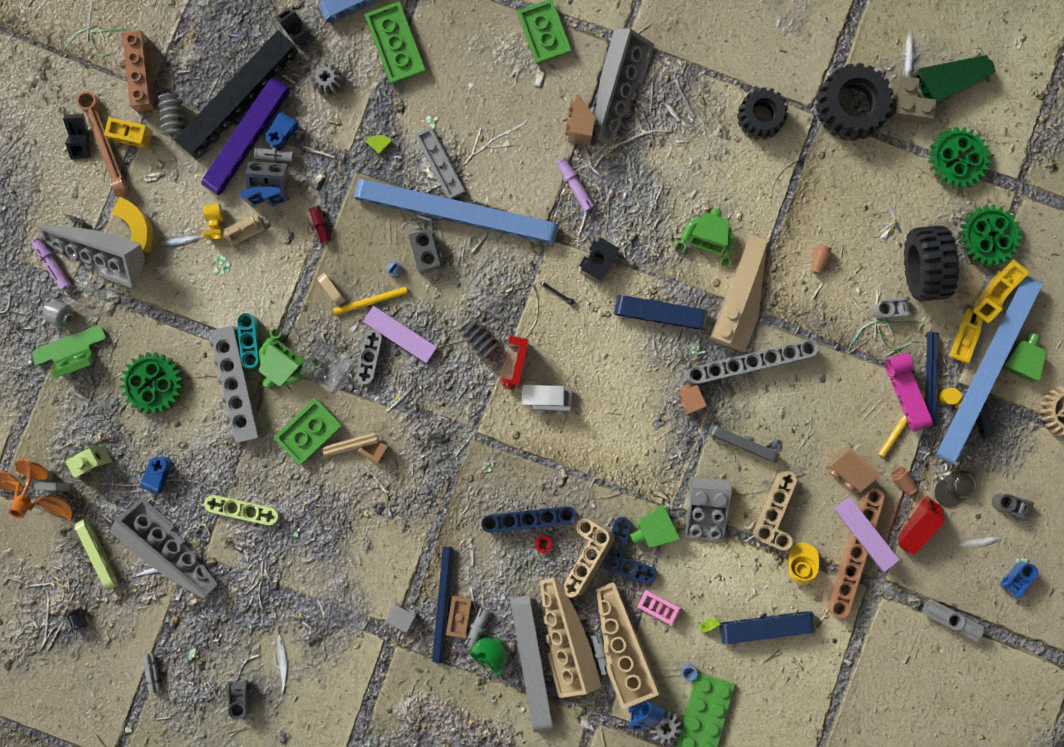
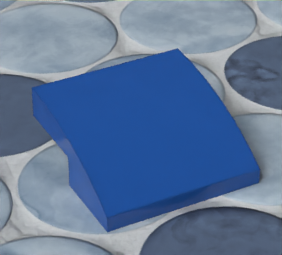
(258, 195)

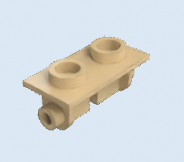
(243, 230)

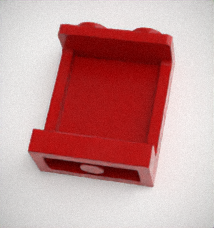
(522, 345)

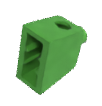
(1026, 359)
(655, 528)

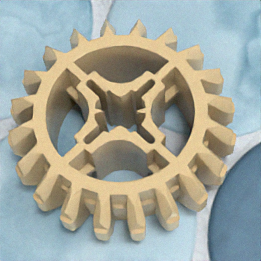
(1056, 397)

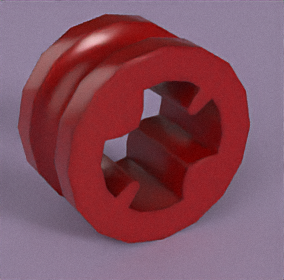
(549, 545)

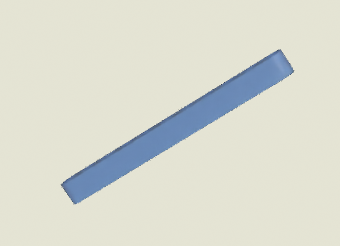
(456, 211)
(989, 370)

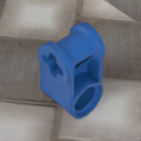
(282, 128)
(155, 477)
(1018, 580)
(645, 715)

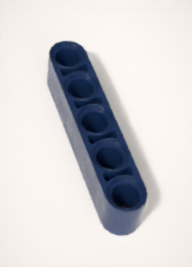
(661, 312)
(520, 524)
(767, 627)

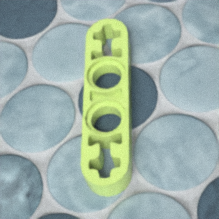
(241, 511)
(96, 554)

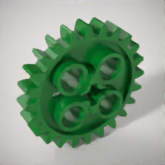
(969, 171)
(1007, 233)
(142, 369)

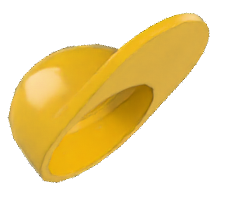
(803, 563)

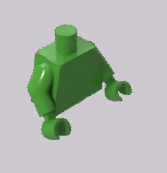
(710, 234)
(279, 362)

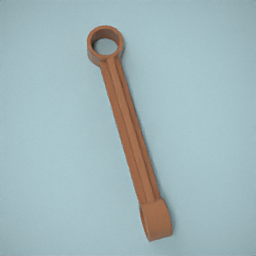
(117, 182)

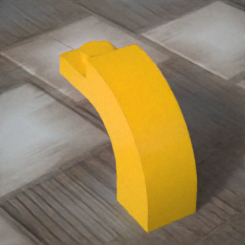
(138, 222)
(993, 296)

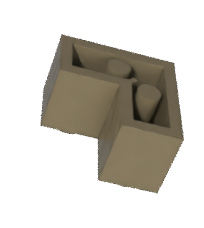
(907, 105)

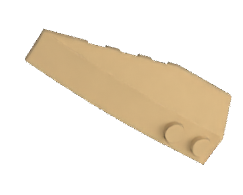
(743, 298)
(570, 651)
(625, 656)

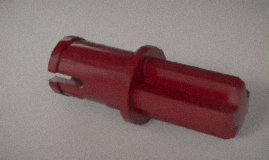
(319, 224)

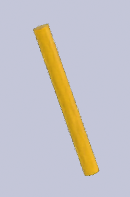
(370, 301)
(895, 434)

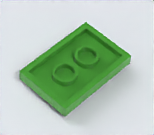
(544, 31)
(307, 431)

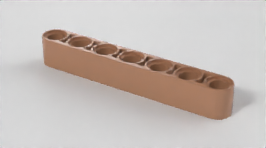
(857, 562)

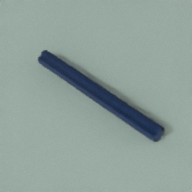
(442, 604)

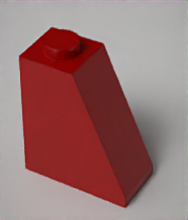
(921, 526)

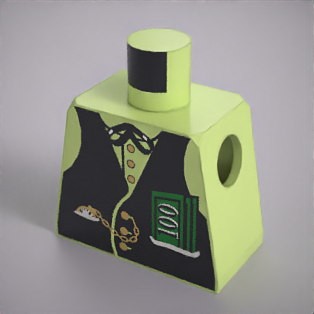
(87, 463)

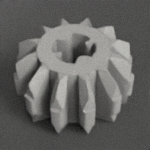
(321, 74)
(668, 733)

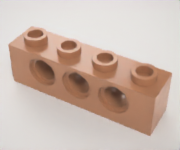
(138, 71)

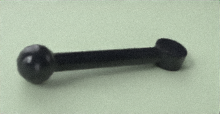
(571, 301)

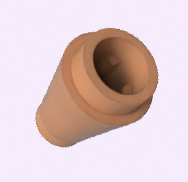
(821, 256)
(903, 479)

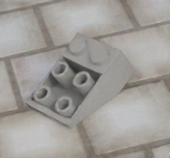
(707, 509)

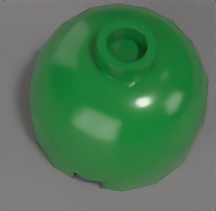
(490, 653)

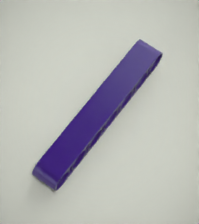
(245, 136)

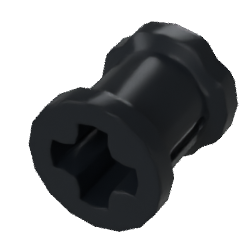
(75, 619)

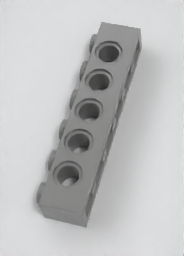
(248, 411)

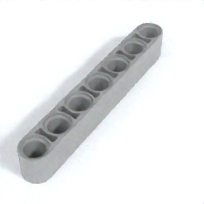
(760, 358)
(531, 663)

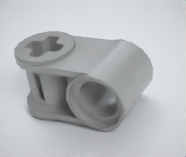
(894, 308)

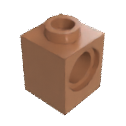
(691, 398)

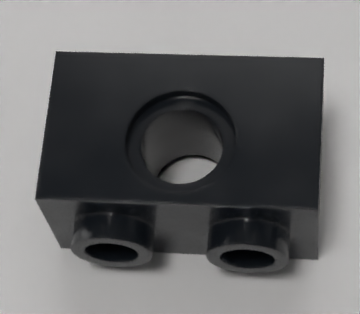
(606, 251)

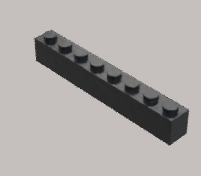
(236, 95)

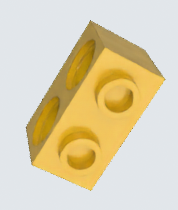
(128, 133)

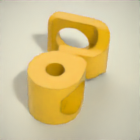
(213, 215)
(951, 396)

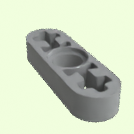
(360, 369)

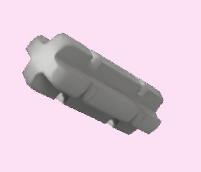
(151, 672)

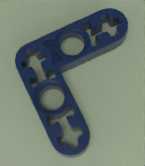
(621, 561)

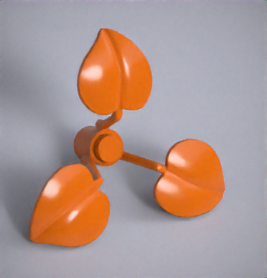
(22, 503)

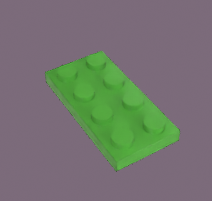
(395, 43)
(705, 712)

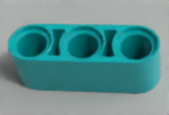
(244, 333)

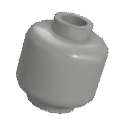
(58, 313)

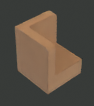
(375, 452)

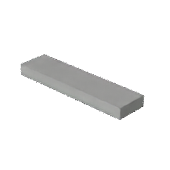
(440, 163)

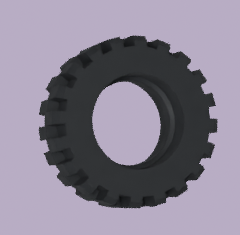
(868, 82)
(931, 263)

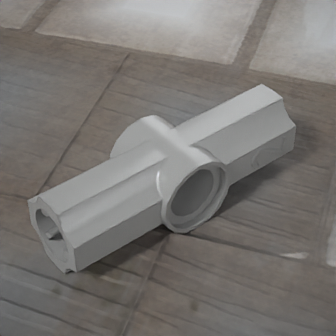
(962, 625)

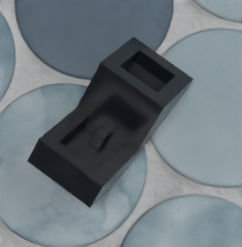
(293, 26)
(78, 136)

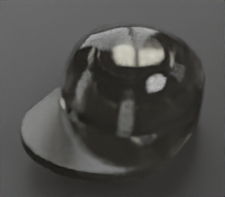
(955, 488)

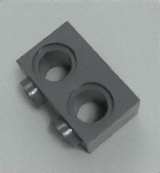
(267, 175)
(421, 252)

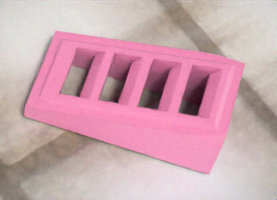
(671, 621)

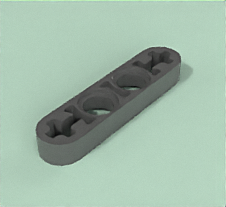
(743, 443)

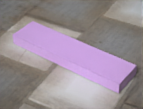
(400, 334)
(866, 534)

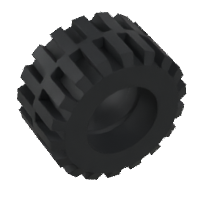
(769, 100)

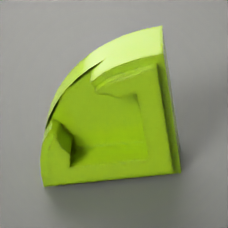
(379, 143)
(708, 625)

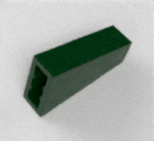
(951, 78)

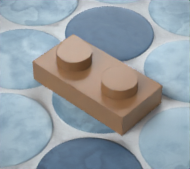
(458, 616)

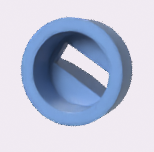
(397, 272)
(691, 675)

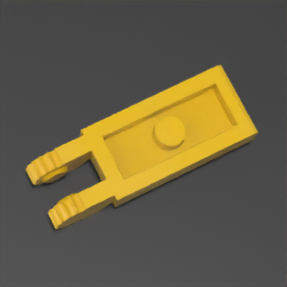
(966, 338)

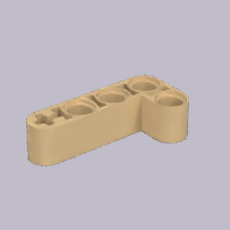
(779, 509)
(585, 558)

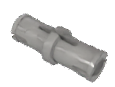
(287, 156)
(477, 627)
(600, 652)

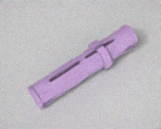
(571, 178)
(46, 256)

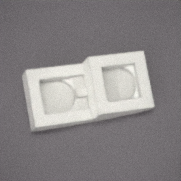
(542, 395)

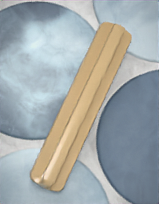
(351, 444)

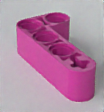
(907, 392)

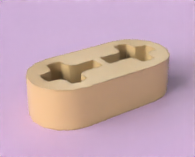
(331, 289)

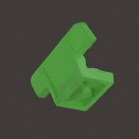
(70, 352)

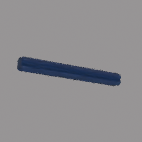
(932, 375)

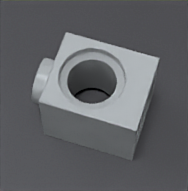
(402, 618)

